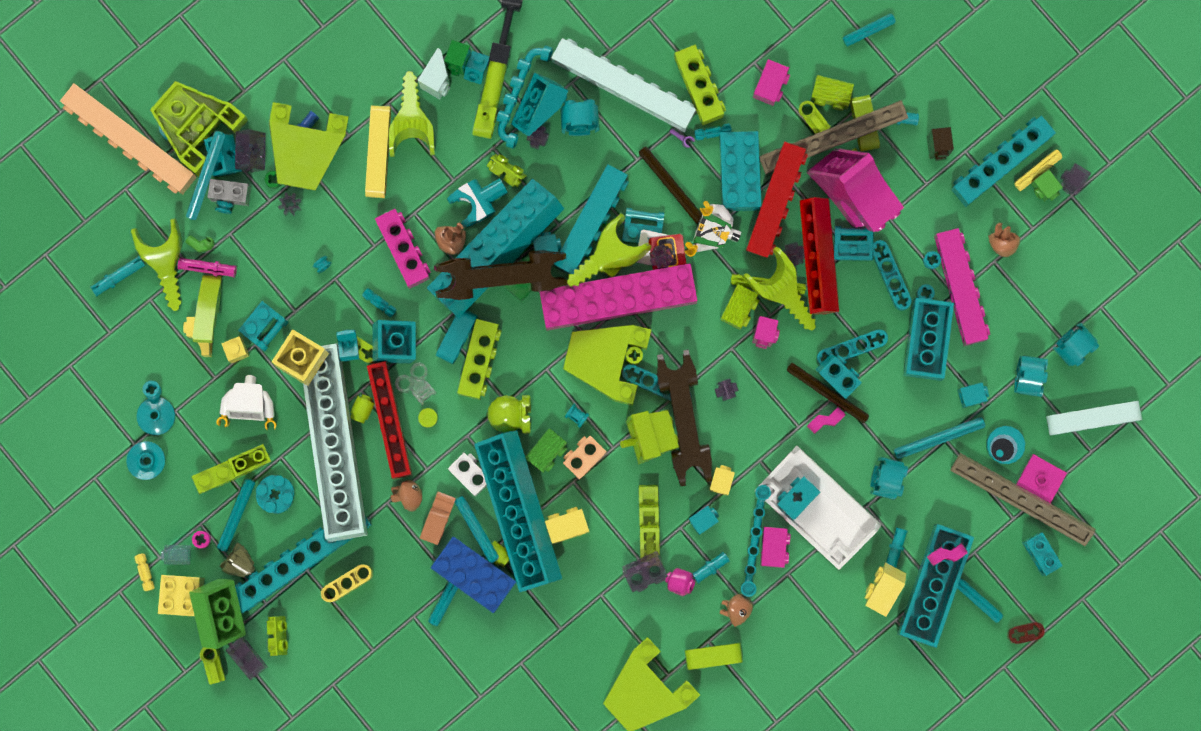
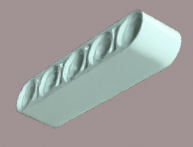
(1094, 418)

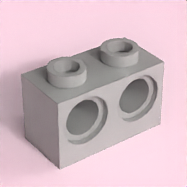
(229, 192)

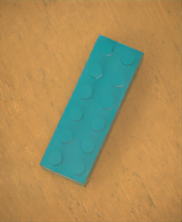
(934, 589)

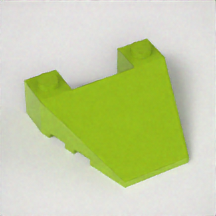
(190, 118)
(302, 152)
(599, 356)
(641, 696)

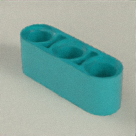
(456, 337)

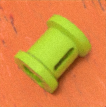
(638, 352)

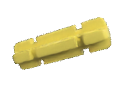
(144, 572)

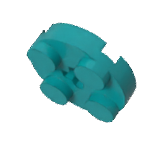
(265, 489)

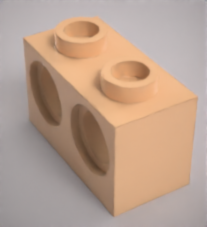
(588, 461)

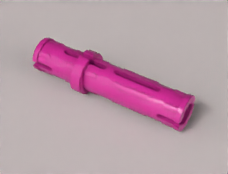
(207, 267)

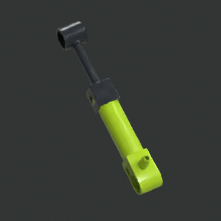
(498, 63)

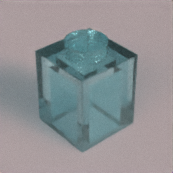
(176, 554)

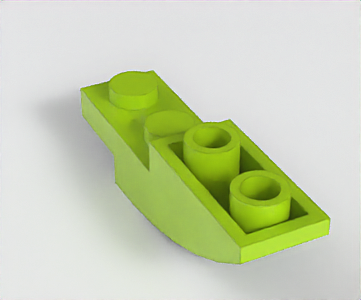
(231, 469)

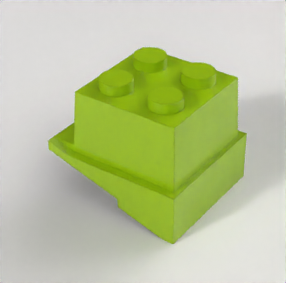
(650, 435)

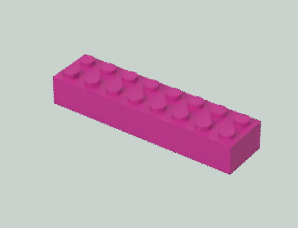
(618, 297)

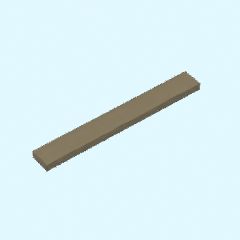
(842, 133)
(1022, 499)

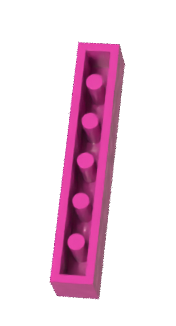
(961, 287)

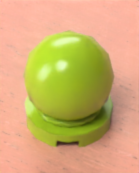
(509, 414)

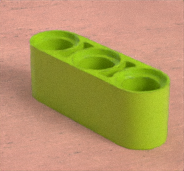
(859, 107)
(713, 656)

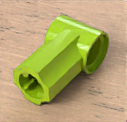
(815, 119)
(213, 667)

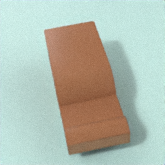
(437, 518)

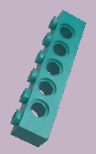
(1038, 127)

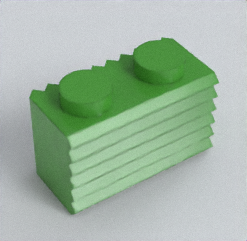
(546, 451)

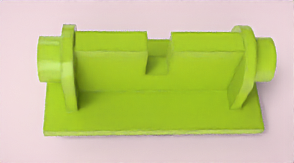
(513, 173)
(277, 626)

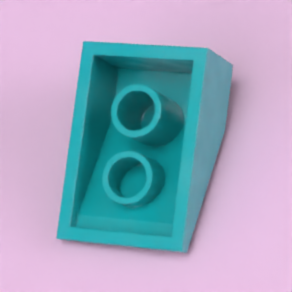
(538, 104)

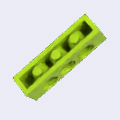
(705, 113)
(480, 330)

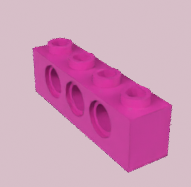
(386, 223)

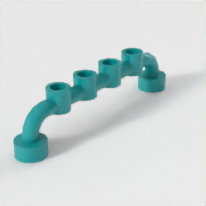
(511, 99)
(762, 493)

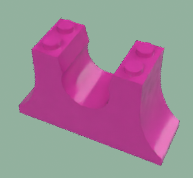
(856, 188)

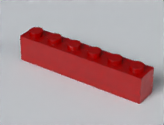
(776, 199)
(819, 256)
(389, 420)

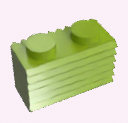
(832, 93)
(739, 307)

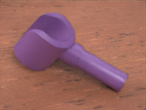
(682, 138)

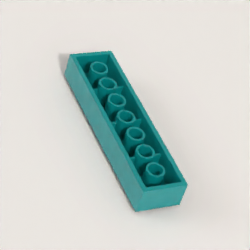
(504, 238)
(518, 511)

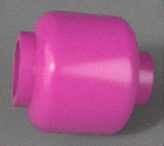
(680, 582)

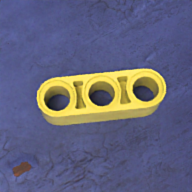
(337, 585)

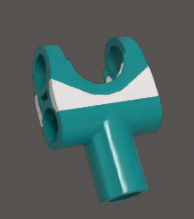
(479, 198)

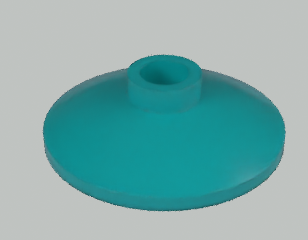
(165, 417)
(136, 459)

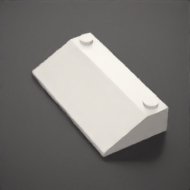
(832, 520)

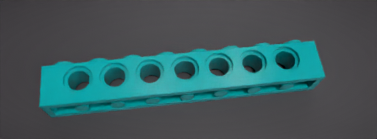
(295, 569)

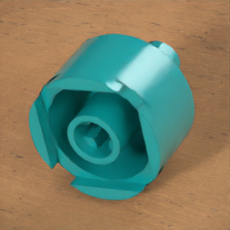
(579, 117)
(1076, 345)
(1030, 376)
(888, 478)

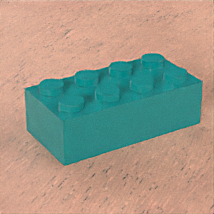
(740, 171)
(928, 339)

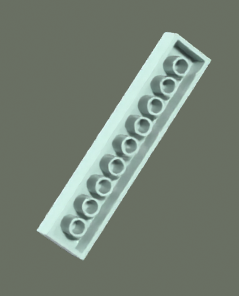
(334, 451)

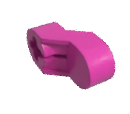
(830, 420)
(941, 554)

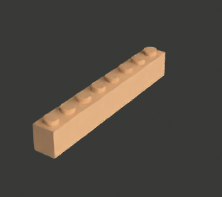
(128, 139)

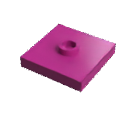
(1041, 478)

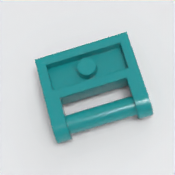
(632, 231)
(853, 249)
(258, 322)

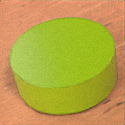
(428, 417)

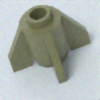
(238, 562)

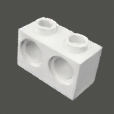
(466, 478)

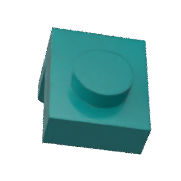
(476, 67)
(347, 345)

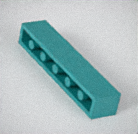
(591, 219)

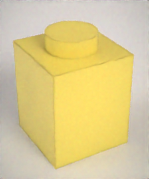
(235, 349)
(722, 480)

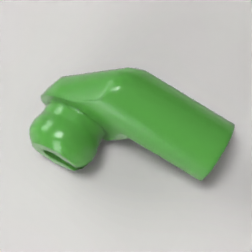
(200, 246)

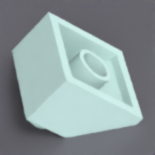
(434, 77)

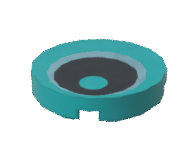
(1005, 445)

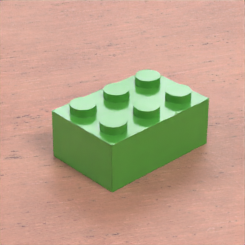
(217, 613)

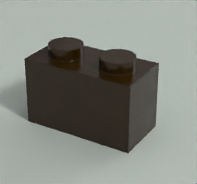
(940, 143)

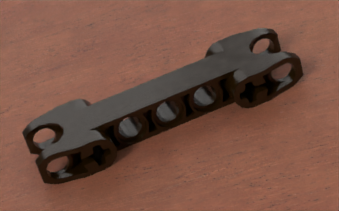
(467, 278)
(678, 384)

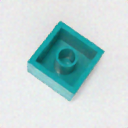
(394, 341)

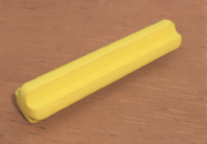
(1038, 170)

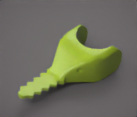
(410, 120)
(609, 254)
(163, 261)
(783, 289)

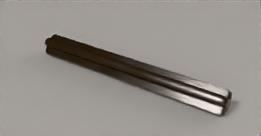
(670, 184)
(828, 393)

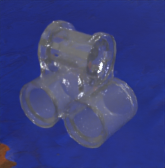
(417, 384)

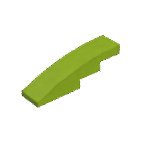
(207, 309)
(648, 519)

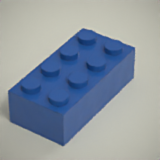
(473, 575)

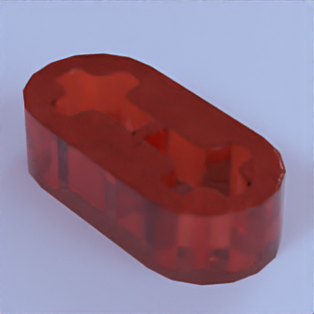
(1026, 637)

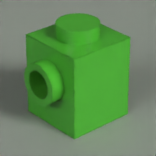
(1046, 186)

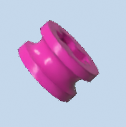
(206, 536)

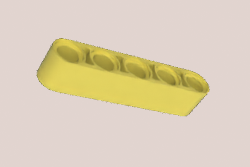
(378, 151)

